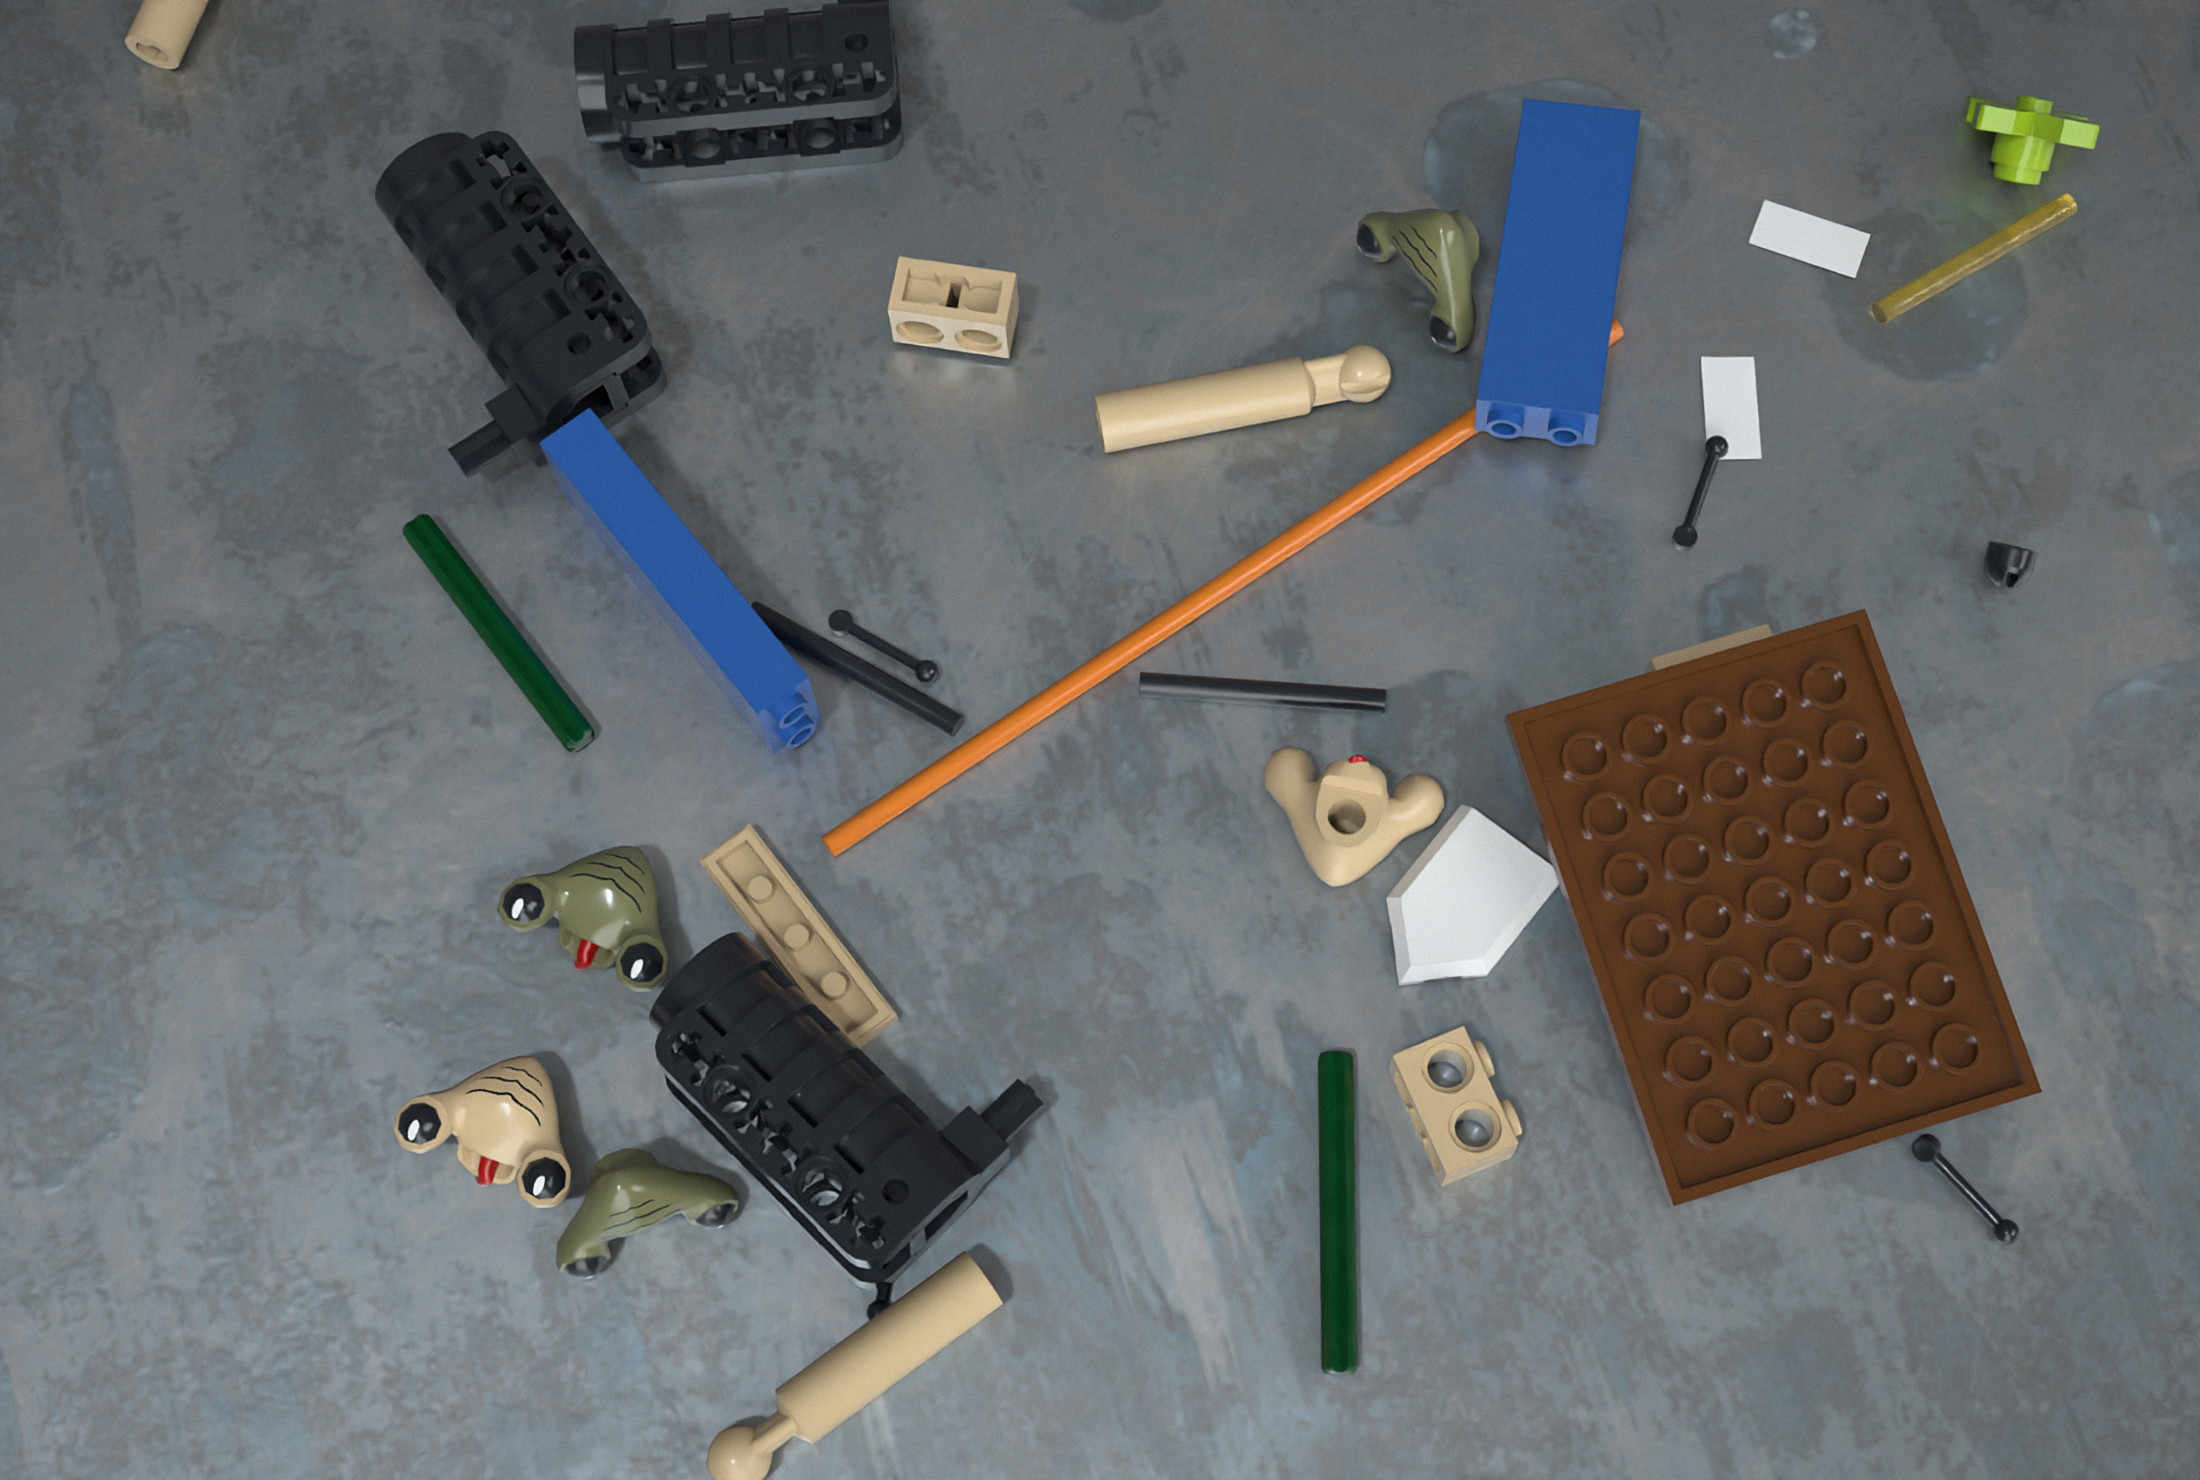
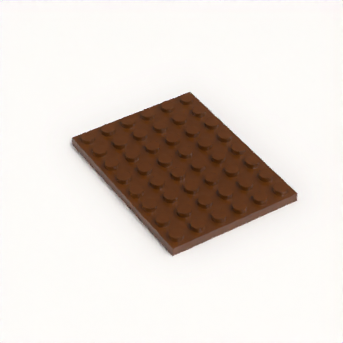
(1769, 907)

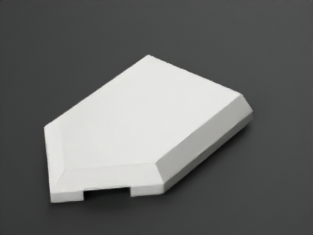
(1465, 900)

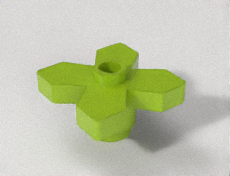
(2027, 134)

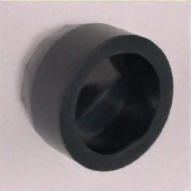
(2008, 562)

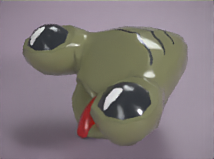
(1441, 253)
(603, 913)
(631, 1196)

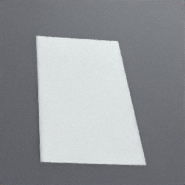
(1809, 238)
(1732, 404)

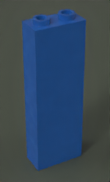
(1557, 273)
(683, 583)

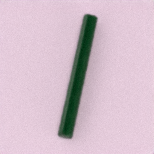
(498, 633)
(1337, 1213)

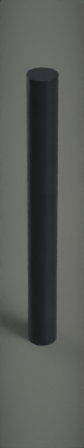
(860, 671)
(1262, 692)

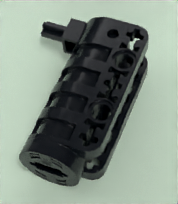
(743, 83)
(518, 292)
(828, 1110)

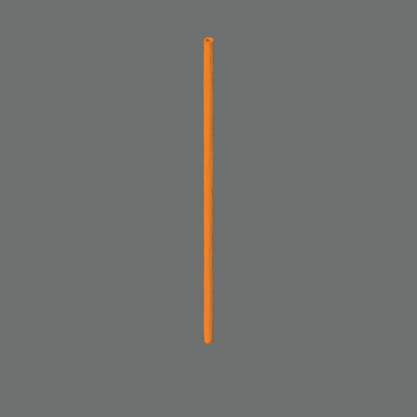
(1154, 631)

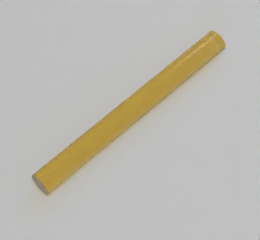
(1974, 258)

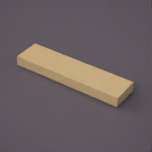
(797, 936)

